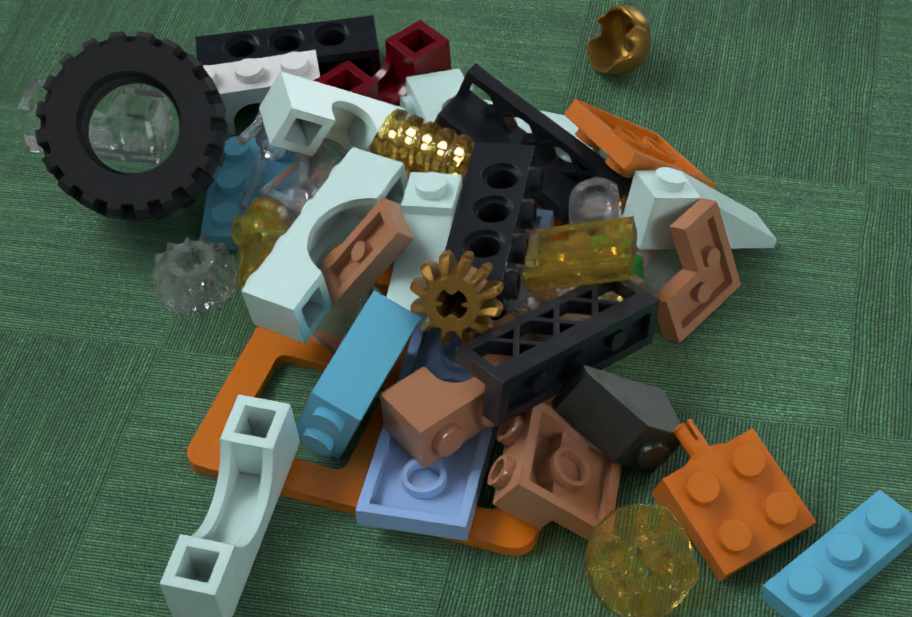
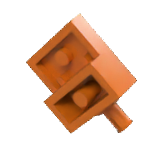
(732, 500)

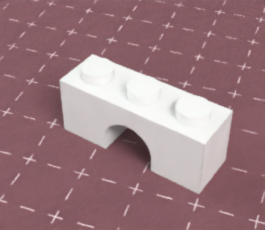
(250, 78)

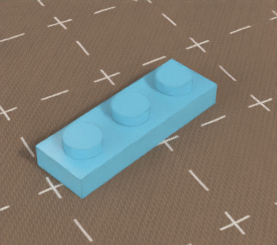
(841, 560)

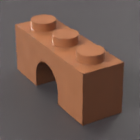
(435, 415)

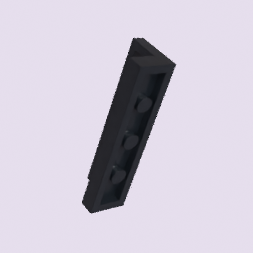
(496, 124)
(545, 368)

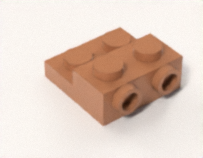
(552, 473)

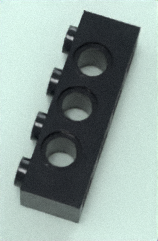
(333, 40)
(496, 212)

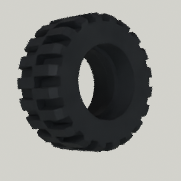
(87, 81)

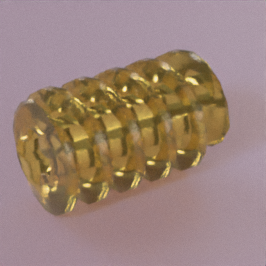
(422, 145)

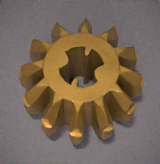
(447, 278)

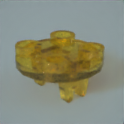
(257, 233)
(661, 548)

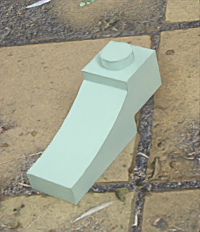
(429, 212)

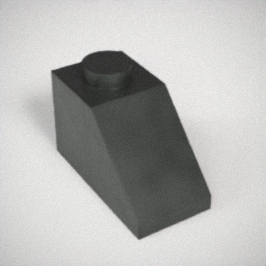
(620, 417)

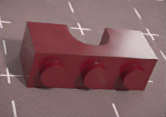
(408, 53)

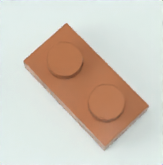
(366, 253)

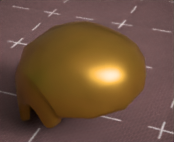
(621, 42)

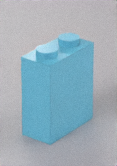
(355, 375)

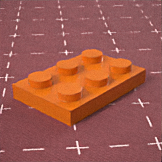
(627, 144)

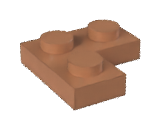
(706, 272)

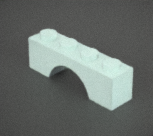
(289, 287)
(214, 562)

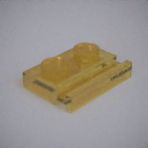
(580, 254)

